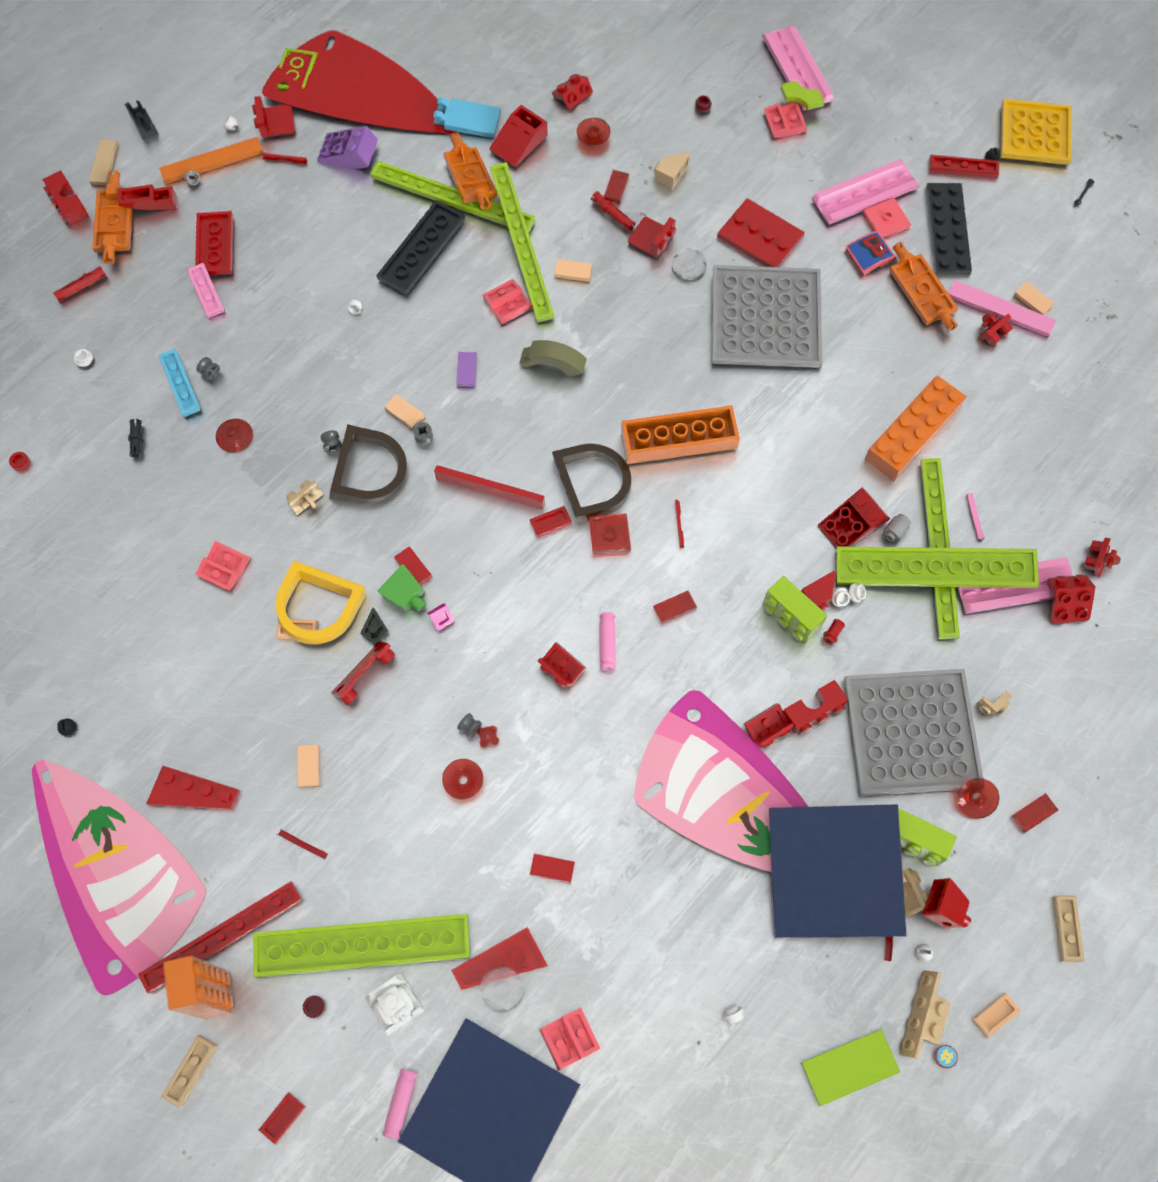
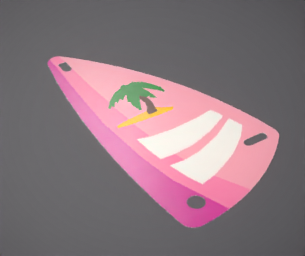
(713, 782)
(112, 876)

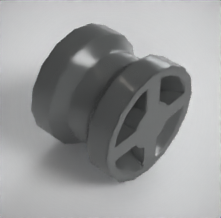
(208, 368)
(423, 438)
(331, 441)
(469, 725)

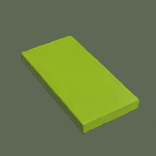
(850, 1067)

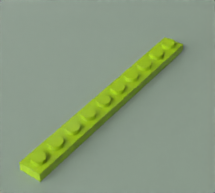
(440, 192)
(522, 242)
(939, 538)

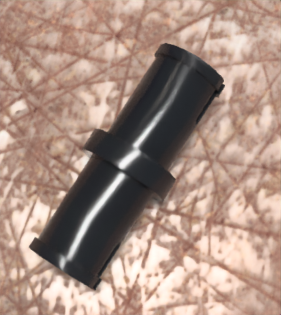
(135, 438)

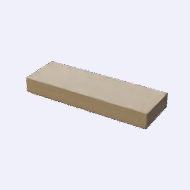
(103, 162)
(1068, 929)
(189, 1071)

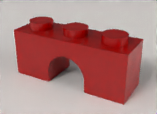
(70, 207)
(830, 699)

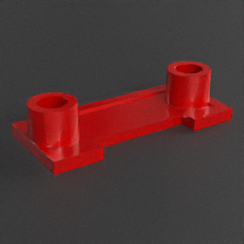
(344, 688)

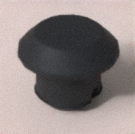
(993, 154)
(66, 726)

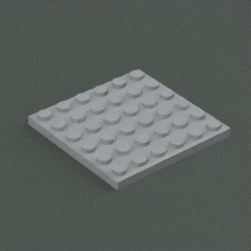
(766, 316)
(912, 731)

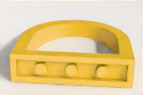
(325, 580)

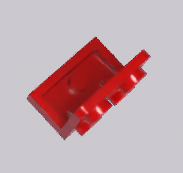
(273, 120)
(652, 236)
(1071, 598)

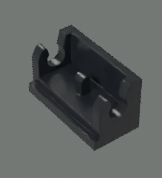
(141, 120)

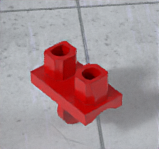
(993, 325)
(1101, 548)

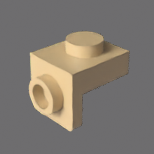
(991, 709)

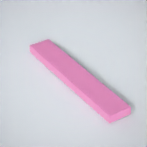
(992, 304)

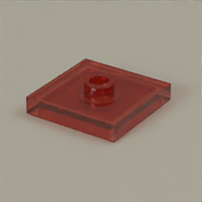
(609, 533)

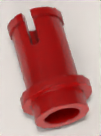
(834, 630)

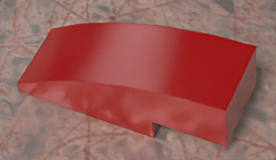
(147, 198)

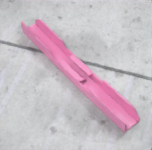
(977, 526)

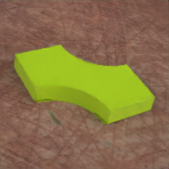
(796, 93)

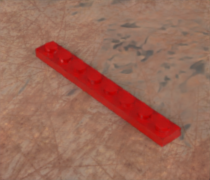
(225, 933)

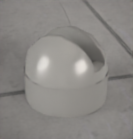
(195, 181)

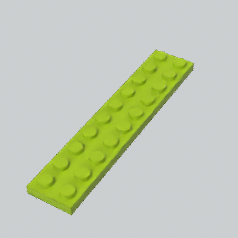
(938, 567)
(360, 945)

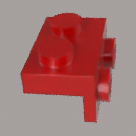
(573, 90)
(561, 665)
(768, 726)

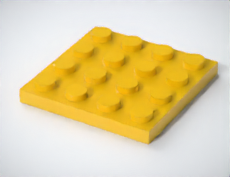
(1036, 131)

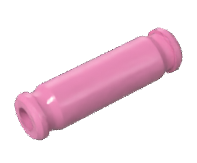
(607, 641)
(399, 1104)

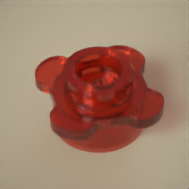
(483, 732)

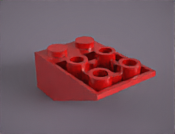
(519, 136)
(854, 520)

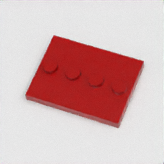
(760, 234)

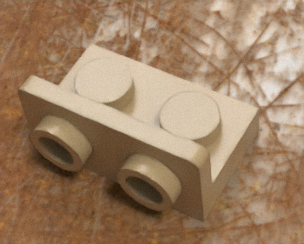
(914, 896)

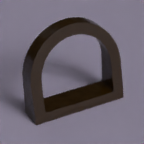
(369, 436)
(582, 451)

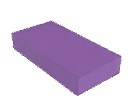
(466, 369)

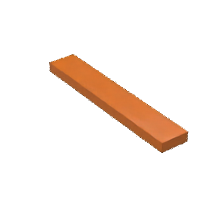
(211, 160)

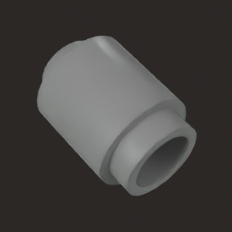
(896, 528)

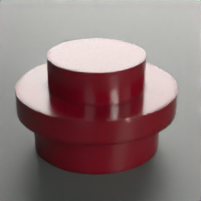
(703, 103)
(313, 1006)

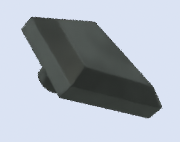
(374, 628)

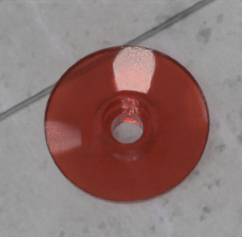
(593, 131)
(234, 442)
(462, 769)
(984, 804)

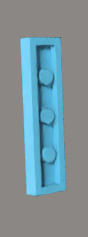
(179, 382)

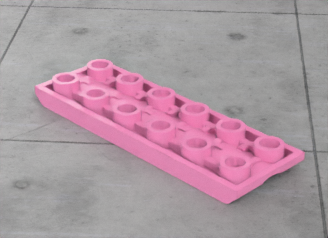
(796, 61)
(864, 191)
(982, 599)

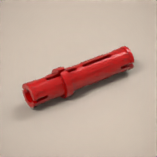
(608, 207)
(79, 284)

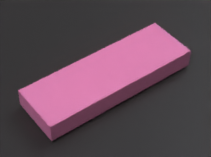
(205, 290)

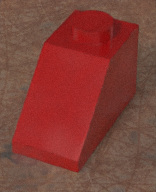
(821, 590)

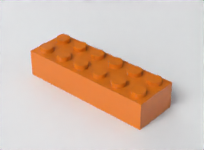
(915, 427)
(679, 434)
(197, 988)

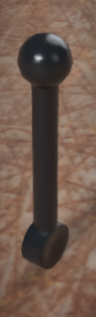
(1090, 182)

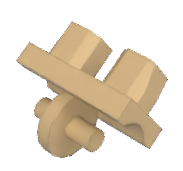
(305, 497)

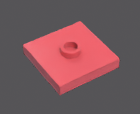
(887, 218)

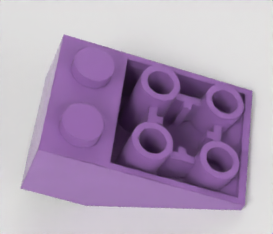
(348, 148)

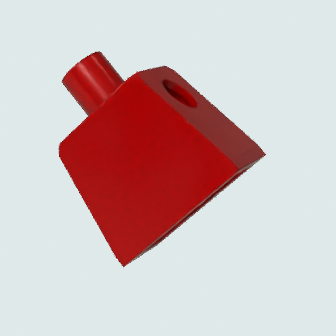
(947, 904)

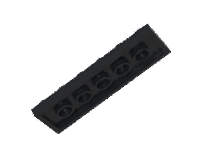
(948, 229)
(420, 247)

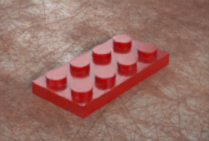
(214, 241)

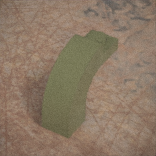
(554, 354)

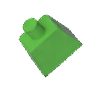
(403, 590)

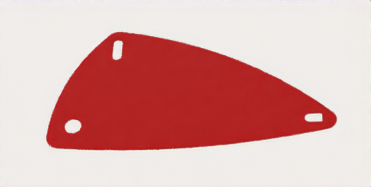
(355, 85)

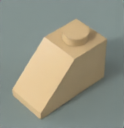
(671, 169)

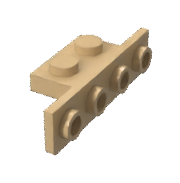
(926, 1017)

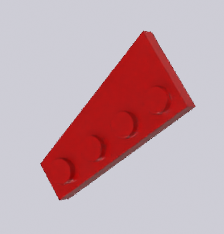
(190, 791)
(515, 952)

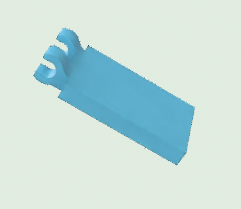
(467, 117)

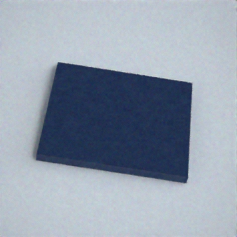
(837, 871)
(488, 1110)

